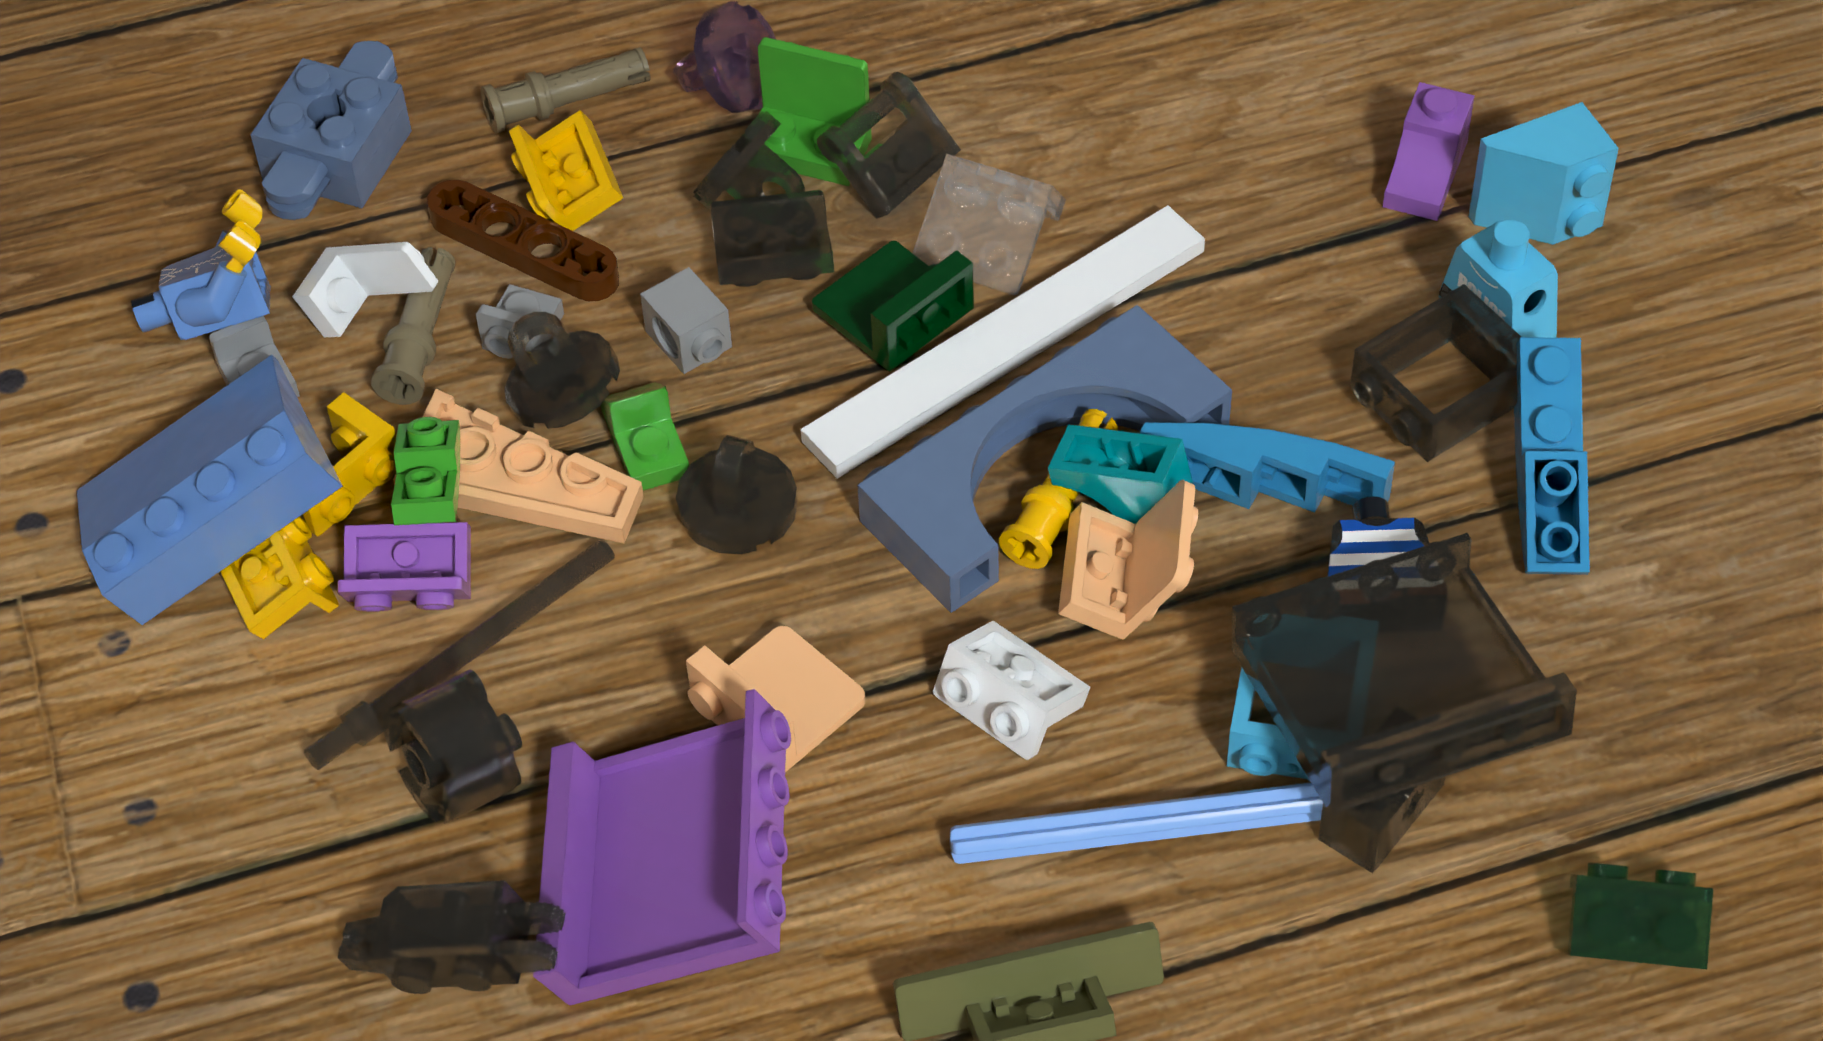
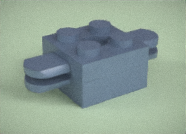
(331, 131)

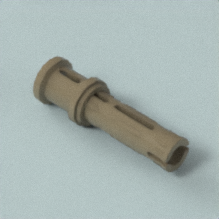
(541, 94)
(411, 342)

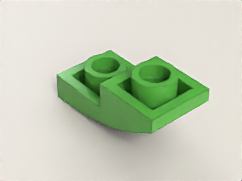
(426, 471)

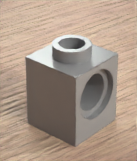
(686, 320)

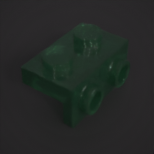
(1640, 919)

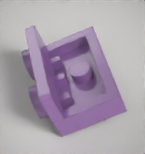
(406, 564)

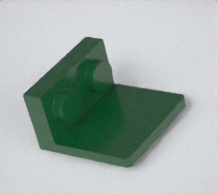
(897, 302)

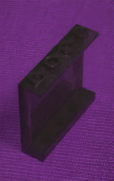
(1396, 674)

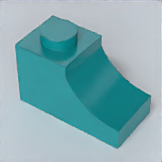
(1119, 468)

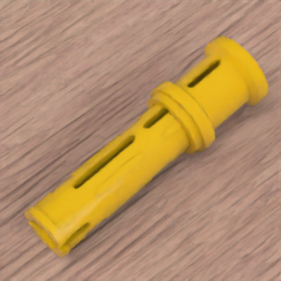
(1044, 513)

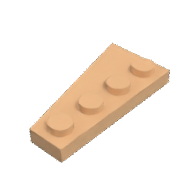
(534, 483)

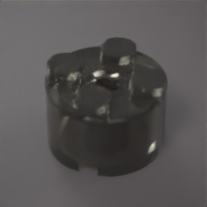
(454, 747)

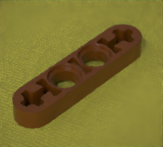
(528, 233)

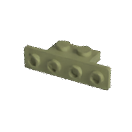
(1033, 992)

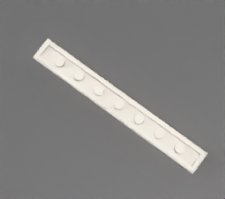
(1001, 341)

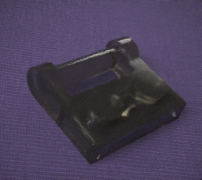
(902, 158)

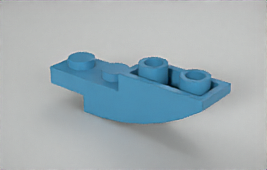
(1551, 457)

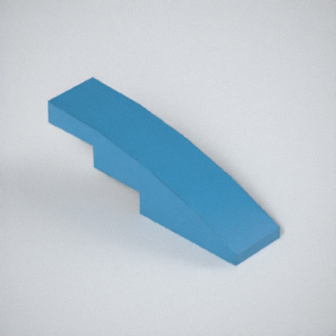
(1293, 468)

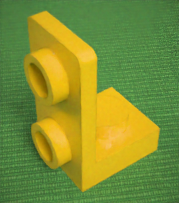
(367, 461)

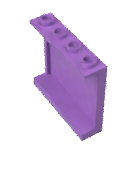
(666, 856)

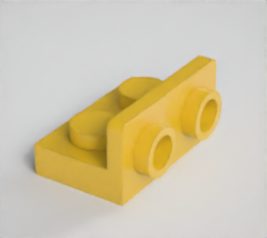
(279, 580)

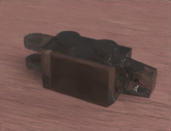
(452, 937)

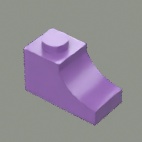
(1429, 151)

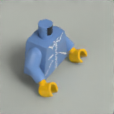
(215, 285)

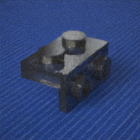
(771, 238)

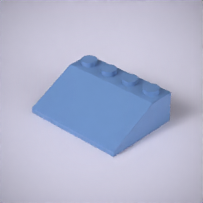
(202, 493)

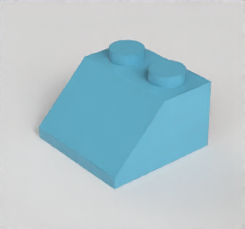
(1546, 175)

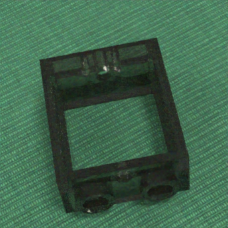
(1476, 333)

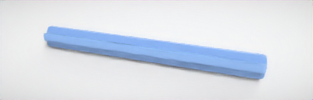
(1135, 823)

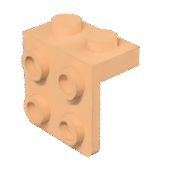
(1127, 570)
(789, 676)

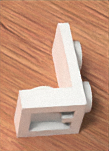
(352, 273)

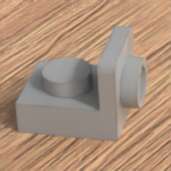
(516, 302)
(245, 346)

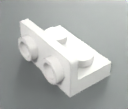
(1007, 687)

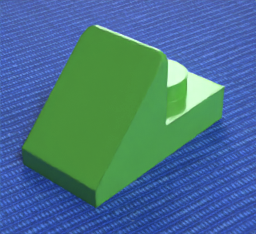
(645, 435)

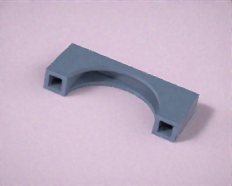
(926, 497)

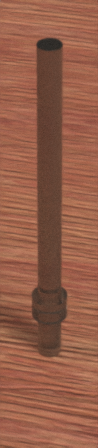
(365, 720)

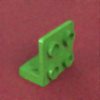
(807, 95)

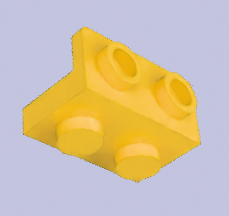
(566, 171)

